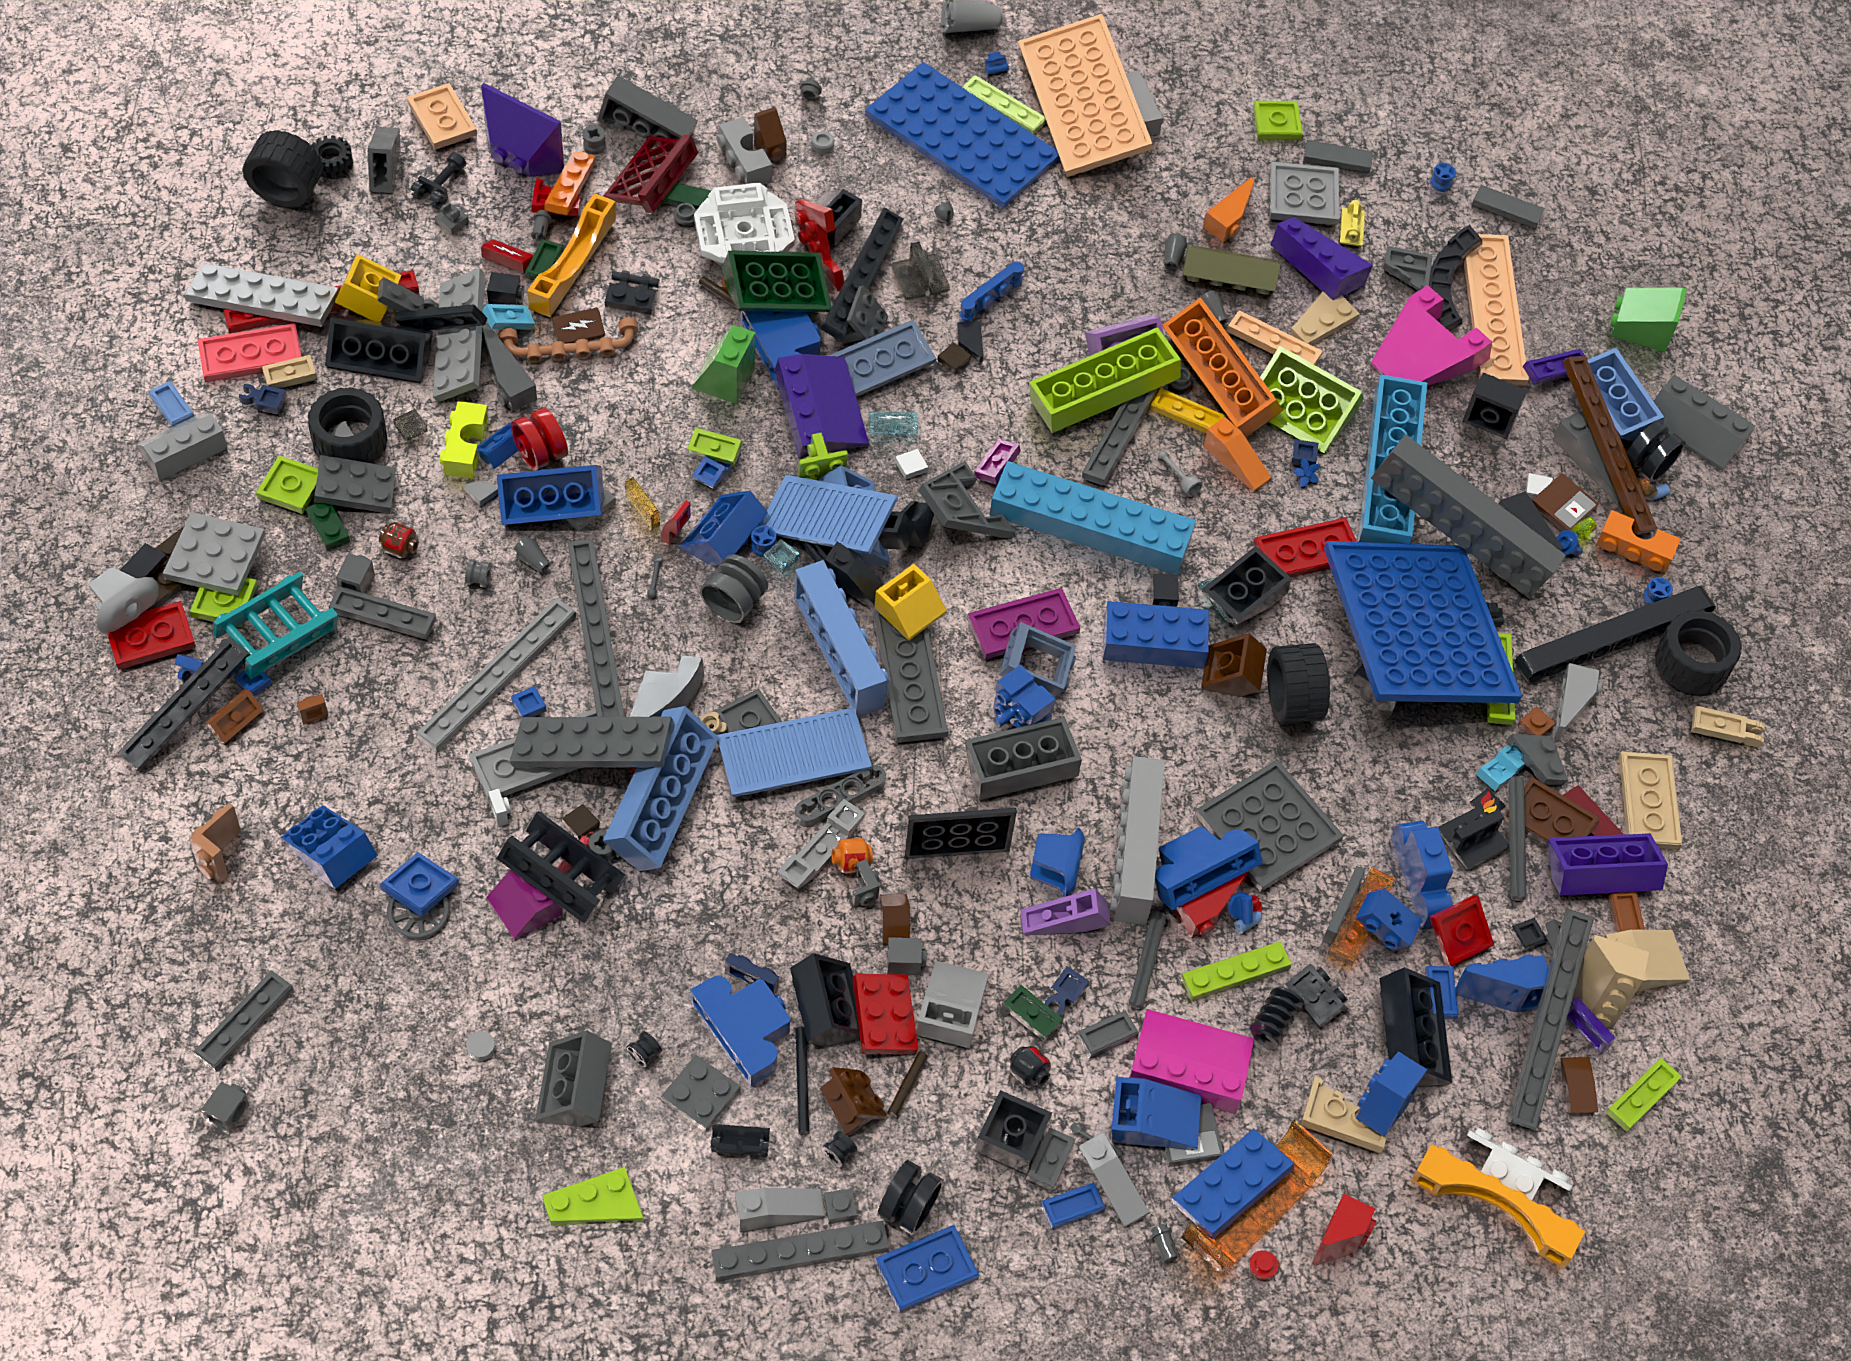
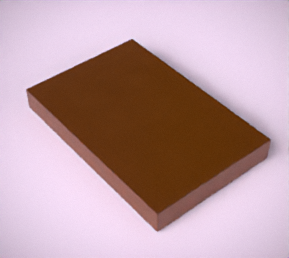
(1553, 815)

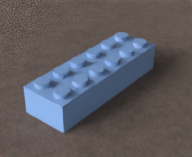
(840, 638)
(661, 795)

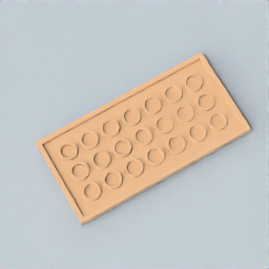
(1085, 95)

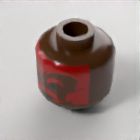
(398, 540)

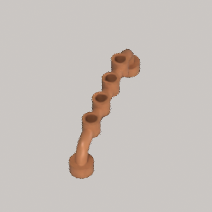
(627, 327)

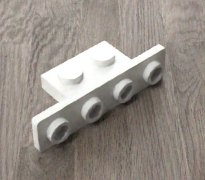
(1515, 1170)

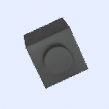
(355, 573)
(905, 956)

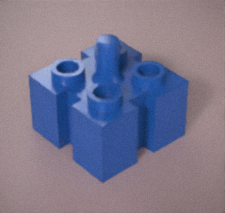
(1021, 700)

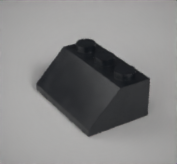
(826, 1000)

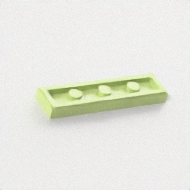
(1005, 104)

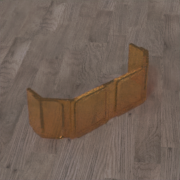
(1241, 1235)

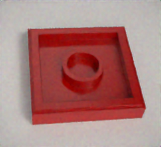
(1462, 930)

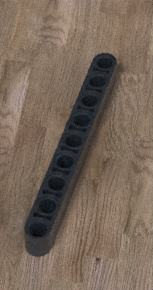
(1609, 635)

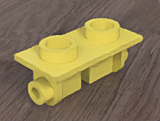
(1352, 224)

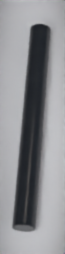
(802, 1081)

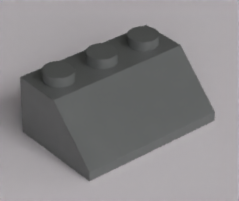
(574, 1080)

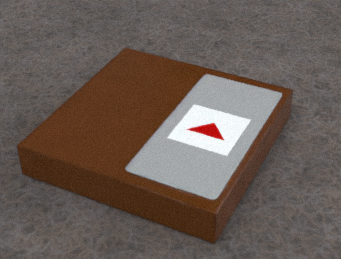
(1564, 503)

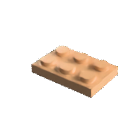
(442, 116)

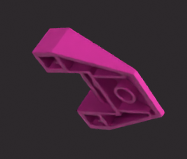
(1424, 349)

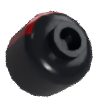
(1030, 1066)

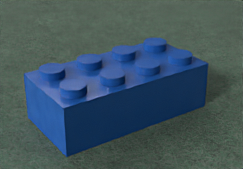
(1155, 634)

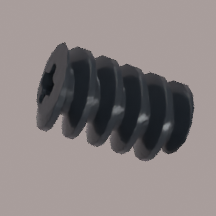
(1275, 1017)

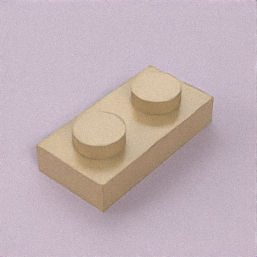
(290, 372)

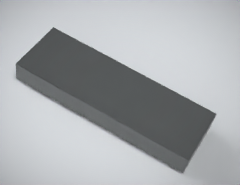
(1338, 156)
(1508, 206)
(1344, 905)

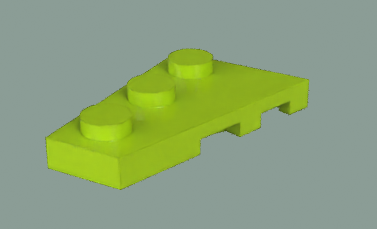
(594, 1200)

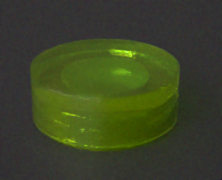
(1584, 527)

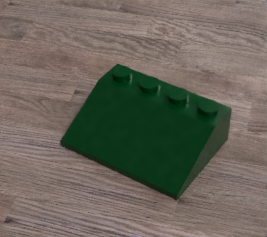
(776, 281)

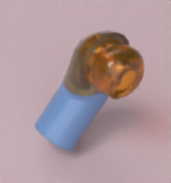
(1651, 492)

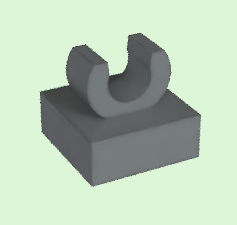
(451, 218)

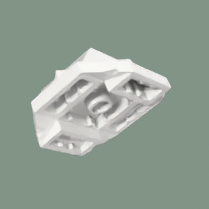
(742, 220)

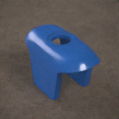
(1058, 860)

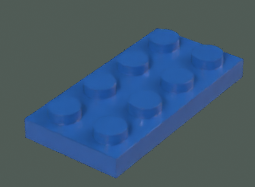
(1233, 1183)

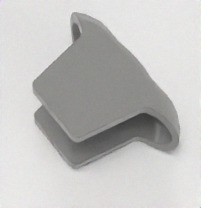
(121, 598)

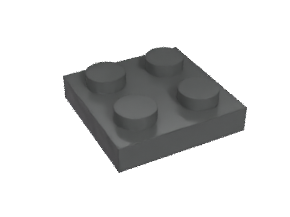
(700, 1093)

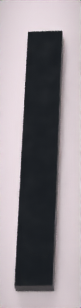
(862, 271)

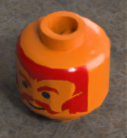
(850, 852)

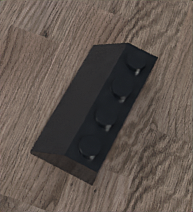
(378, 348)
(1413, 1026)

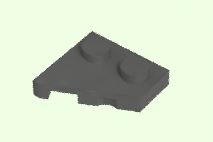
(1408, 266)
(1541, 757)

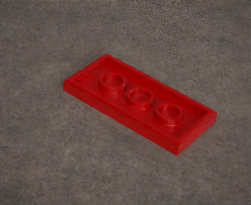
(1302, 548)

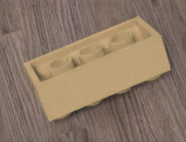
(1610, 978)

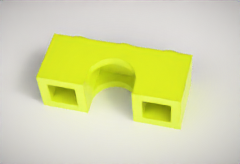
(466, 423)

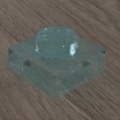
(781, 556)

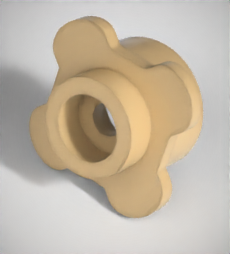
(713, 719)

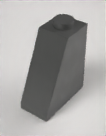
(383, 159)

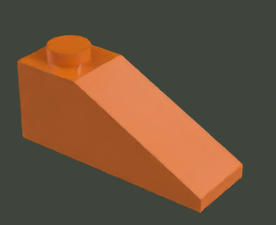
(1226, 216)
(1236, 454)

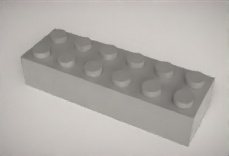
(1137, 840)

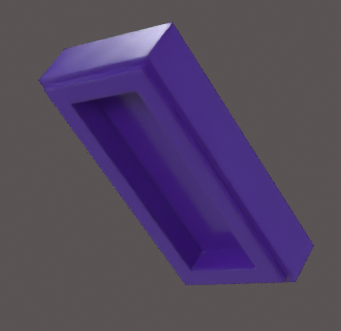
(1590, 1026)

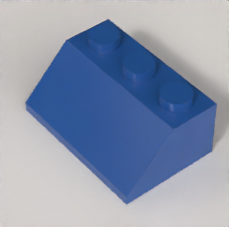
(724, 527)

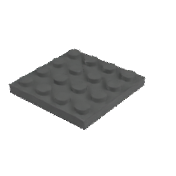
(1278, 816)

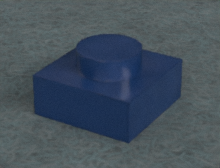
(1305, 450)

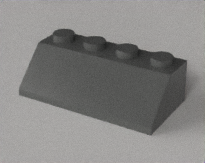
(1702, 422)
(1022, 758)

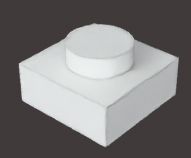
(500, 807)

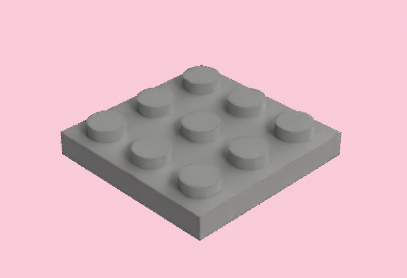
(1304, 193)
(214, 554)

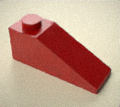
(1204, 912)

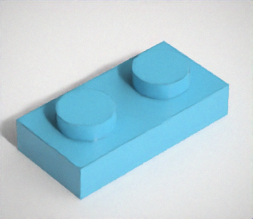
(508, 316)

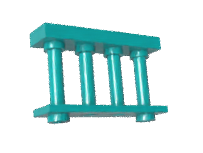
(278, 647)

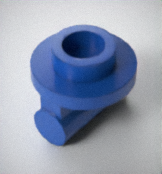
(996, 63)
(1570, 543)
(1241, 907)

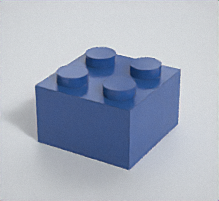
(1390, 1093)

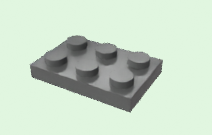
(355, 484)

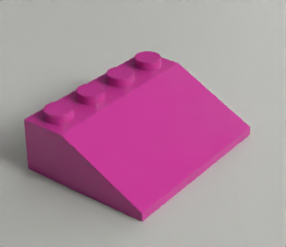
(1193, 1059)

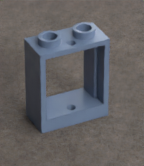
(1028, 635)

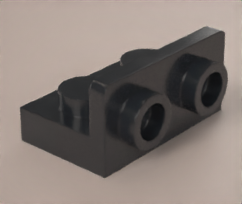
(1318, 996)

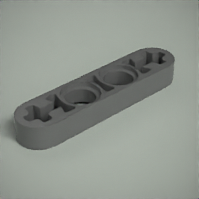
(838, 793)

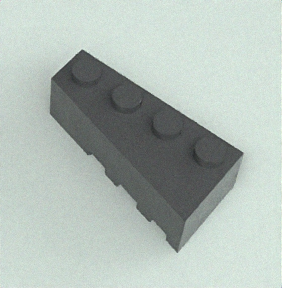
(643, 112)

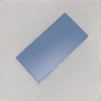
(170, 403)

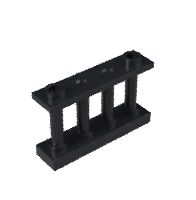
(549, 879)

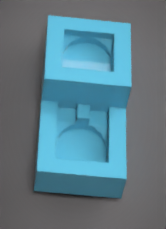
(1502, 767)

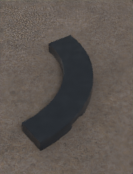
(1444, 269)

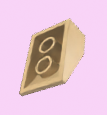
(1665, 960)

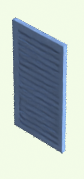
(829, 513)
(793, 752)

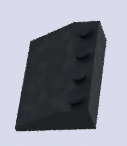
(957, 833)

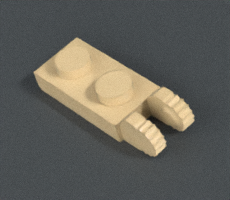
(1727, 726)

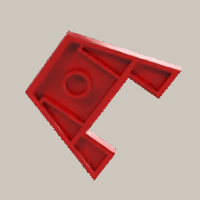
(814, 225)

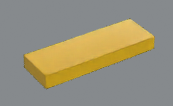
(1185, 410)

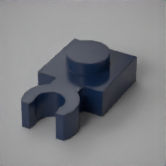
(266, 399)
(1067, 988)

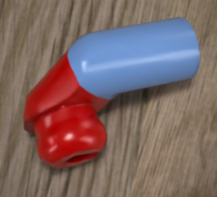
(1257, 916)

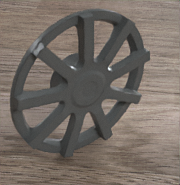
(413, 917)

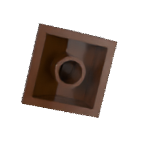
(1235, 666)

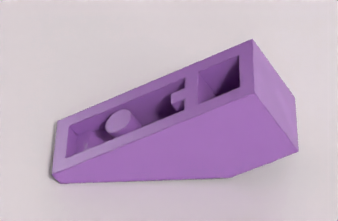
(1067, 914)

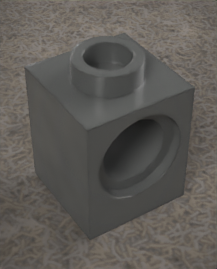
(225, 1106)

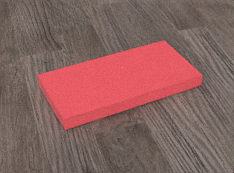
(247, 351)

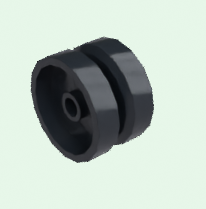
(1655, 451)
(910, 1197)

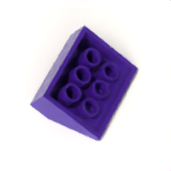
(820, 400)

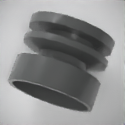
(734, 588)

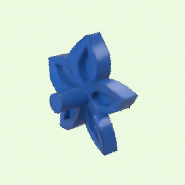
(1306, 473)

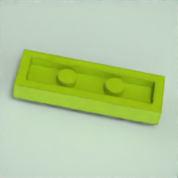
(1643, 1094)

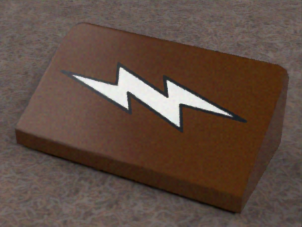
(578, 325)

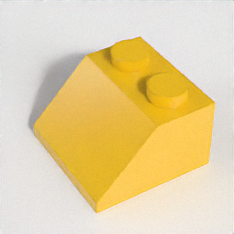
(361, 287)

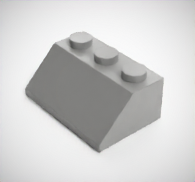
(183, 445)

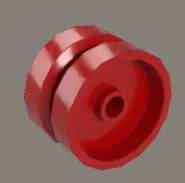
(539, 439)

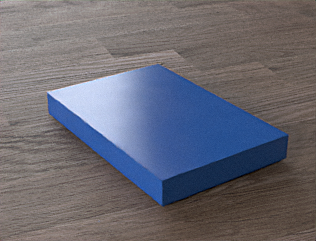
(926, 1268)

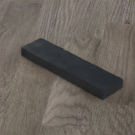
(442, 317)

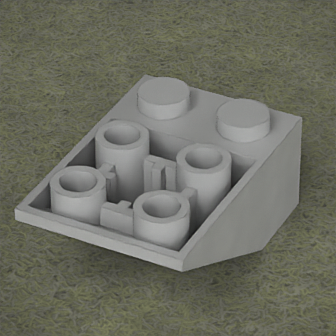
(952, 1004)

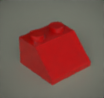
(1347, 1230)

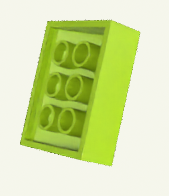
(1312, 400)

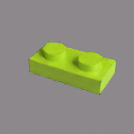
(715, 446)

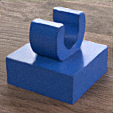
(189, 665)

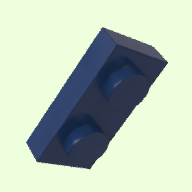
(747, 972)

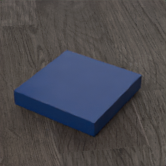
(419, 884)

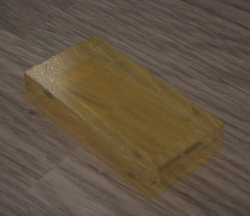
(642, 503)

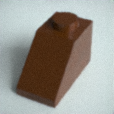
(770, 134)

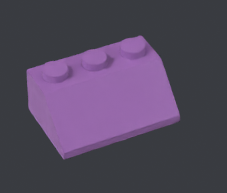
(1111, 335)

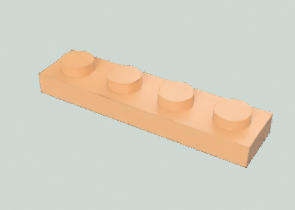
(1270, 338)

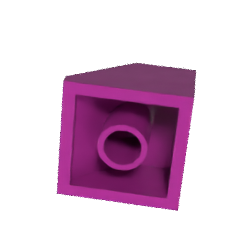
(521, 905)

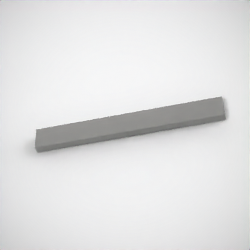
(495, 675)

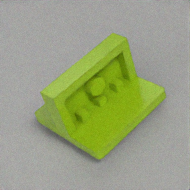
(819, 461)

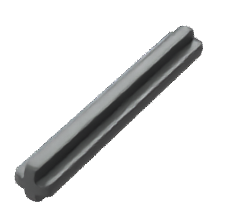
(1147, 960)

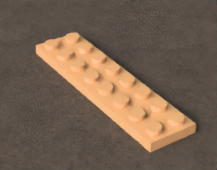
(1495, 308)

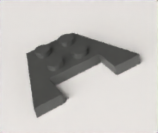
(956, 507)

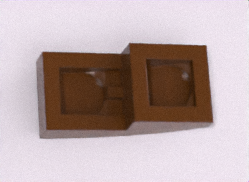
(1579, 1084)

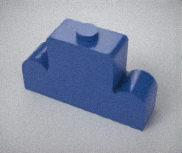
(781, 336)
(1203, 862)
(1424, 867)
(744, 1023)

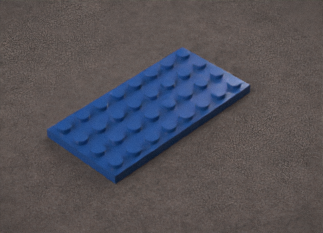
(963, 134)

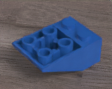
(330, 846)
(1504, 983)
(1155, 1114)

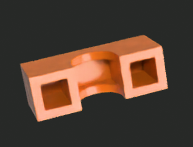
(1620, 539)

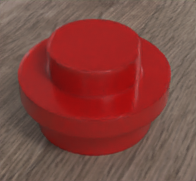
(1263, 1264)

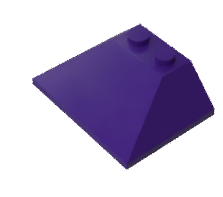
(521, 135)

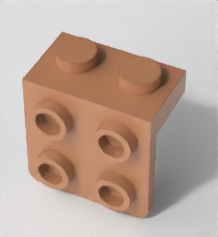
(211, 838)

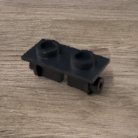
(740, 1139)

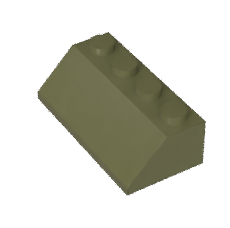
(1231, 268)

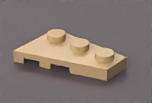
(1324, 318)
(1336, 1117)

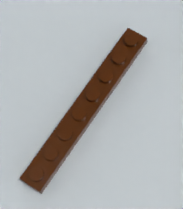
(1609, 444)

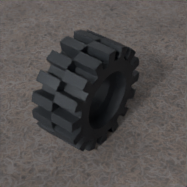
(334, 147)

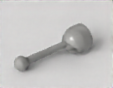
(1190, 485)

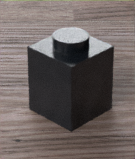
(504, 289)
(1164, 590)

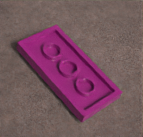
(1043, 611)

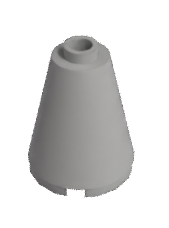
(970, 16)

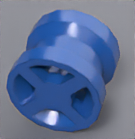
(1442, 177)
(759, 536)
(1655, 587)

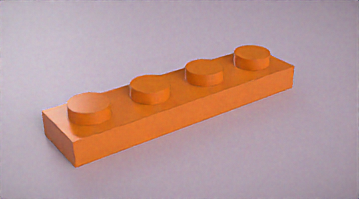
(570, 183)

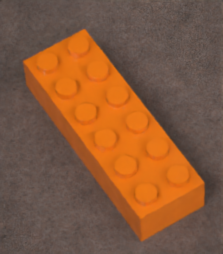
(1222, 367)

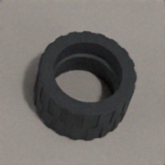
(282, 169)
(348, 405)
(1712, 633)
(1298, 683)

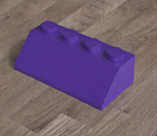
(1606, 864)

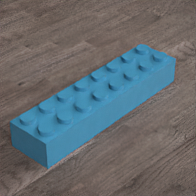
(1395, 412)
(1092, 517)

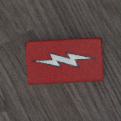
(506, 255)

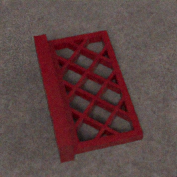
(661, 178)

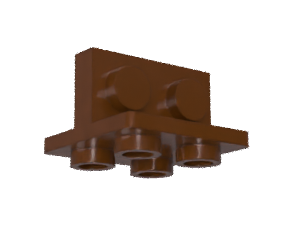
(852, 1099)

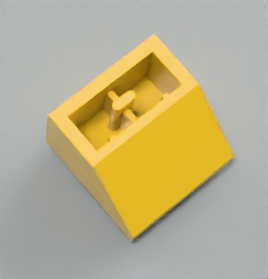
(910, 602)

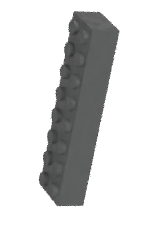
(1468, 516)

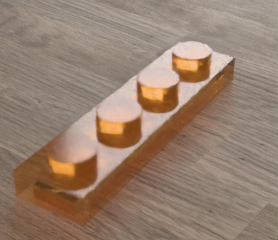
(1352, 932)

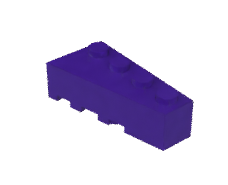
(1320, 258)

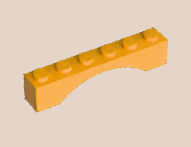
(553, 284)
(1550, 1234)

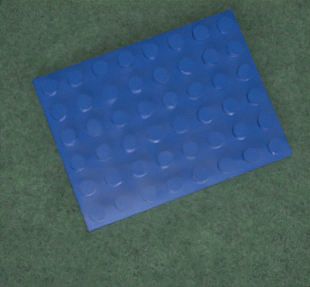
(1421, 623)

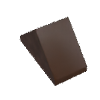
(894, 916)

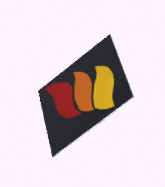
(1488, 801)

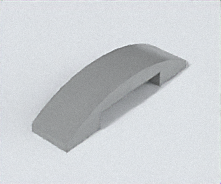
(817, 853)

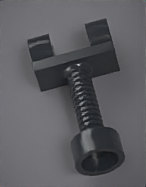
(439, 194)

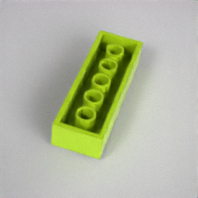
(1105, 380)

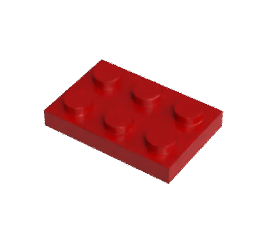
(152, 636)
(885, 1014)

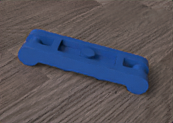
(991, 290)

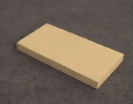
(1650, 797)

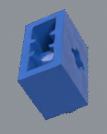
(1388, 919)

